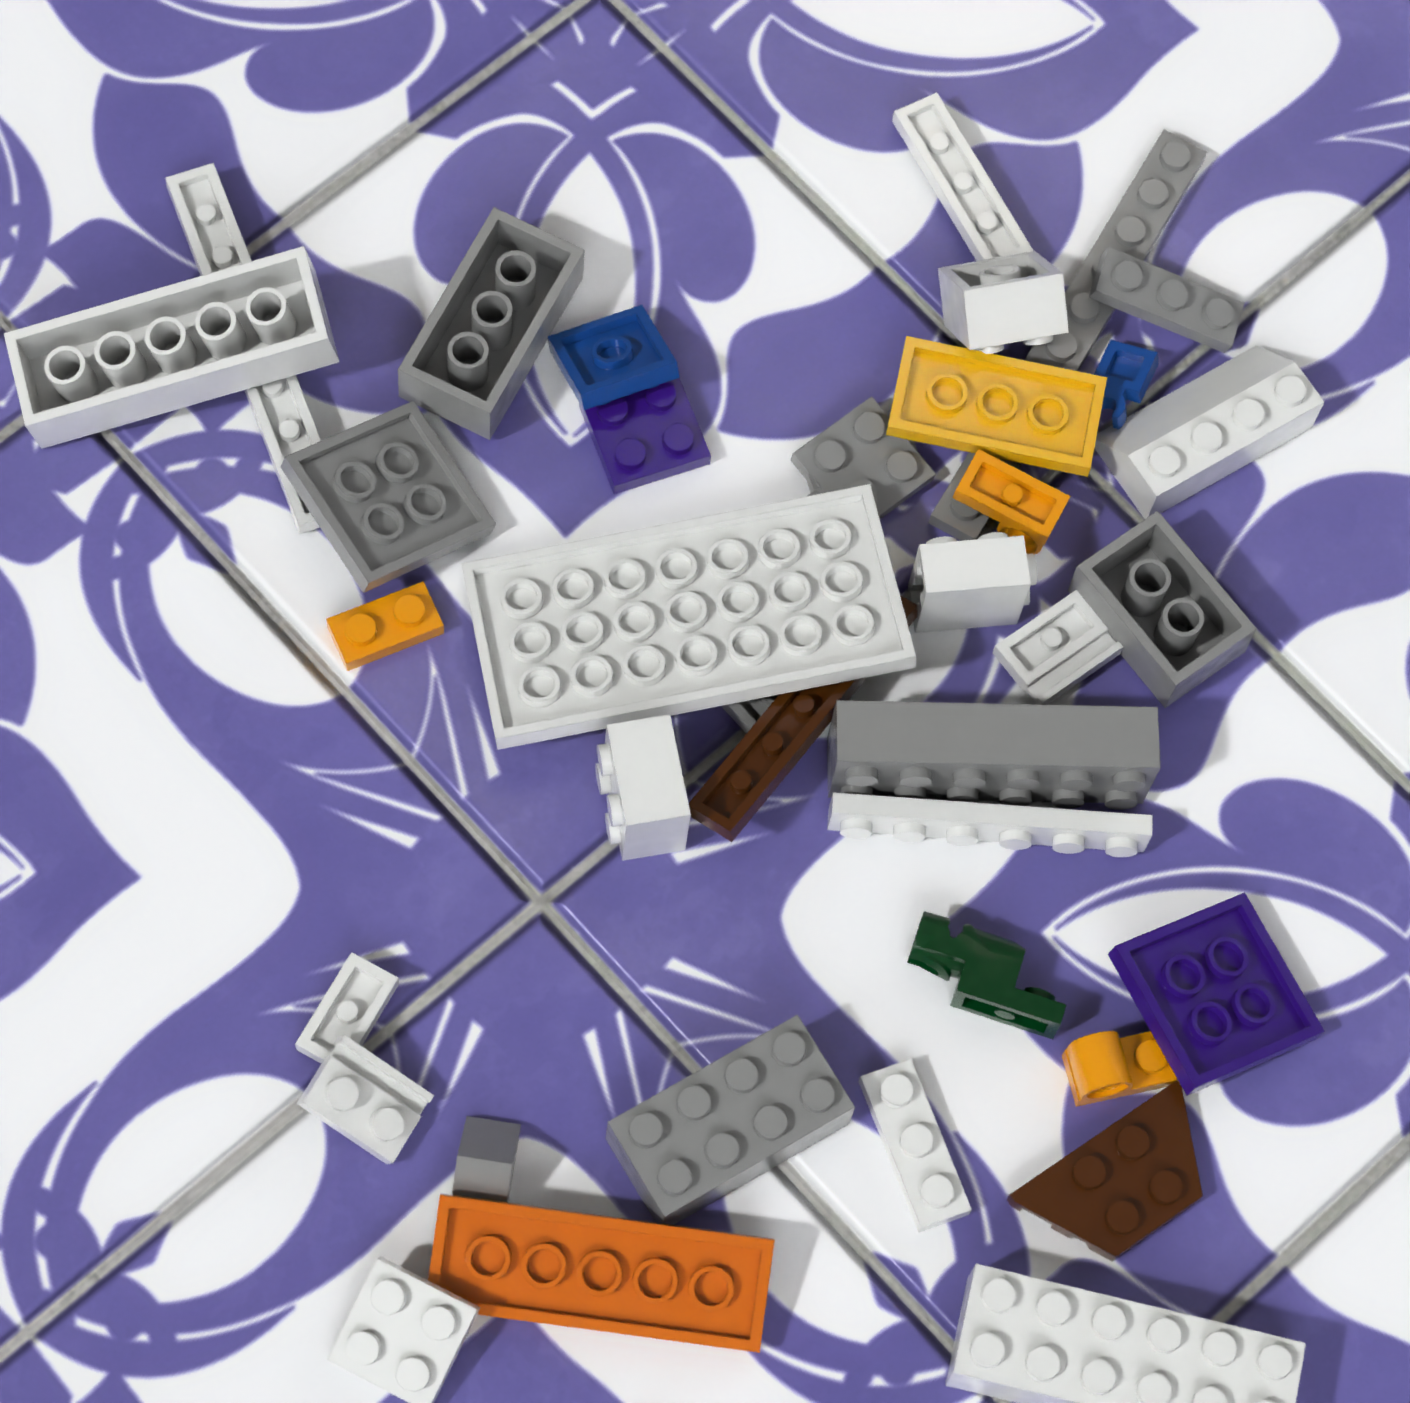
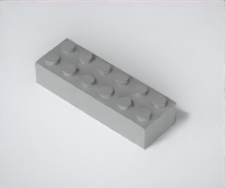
(994, 752)

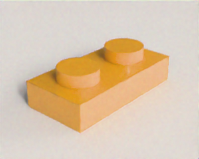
(385, 626)

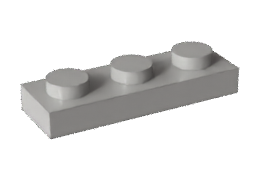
(1166, 299)

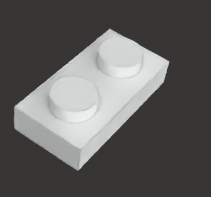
(348, 1007)

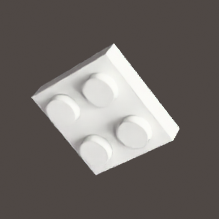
(403, 1333)

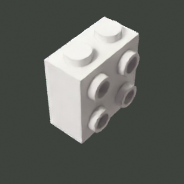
(971, 582)

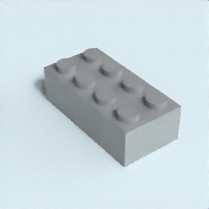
(491, 323)
(729, 1122)

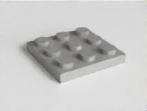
(388, 496)

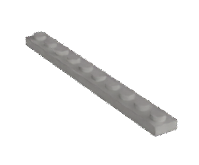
(1131, 230)

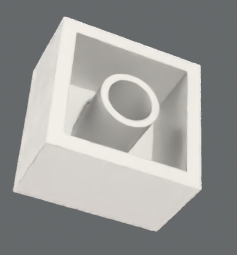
(1003, 301)
(644, 786)

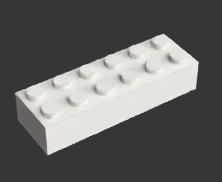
(171, 347)
(1074, 1345)

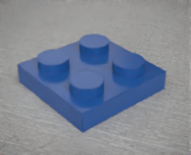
(613, 357)

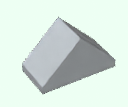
(486, 1159)

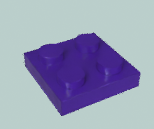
(647, 436)

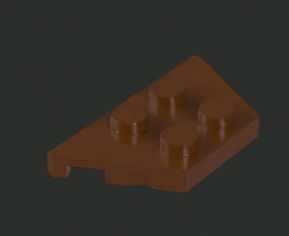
(1121, 1180)

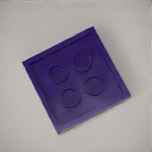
(1215, 993)

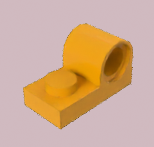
(1012, 499)
(1114, 1067)

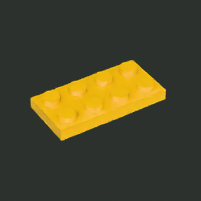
(997, 405)

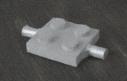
(859, 454)

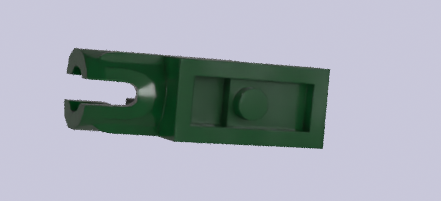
(985, 974)

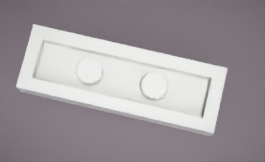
(914, 1145)

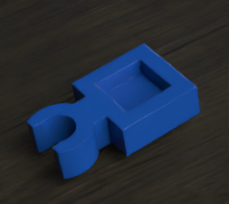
(1128, 377)

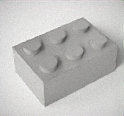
(1163, 608)

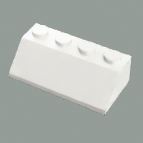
(1209, 429)

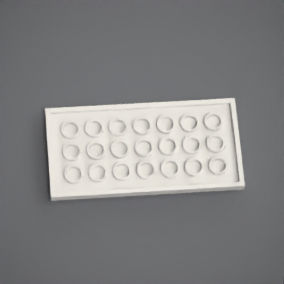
(686, 616)

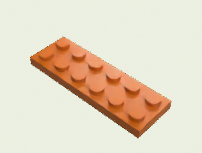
(603, 1272)

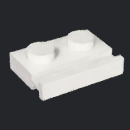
(1057, 649)
(365, 1099)

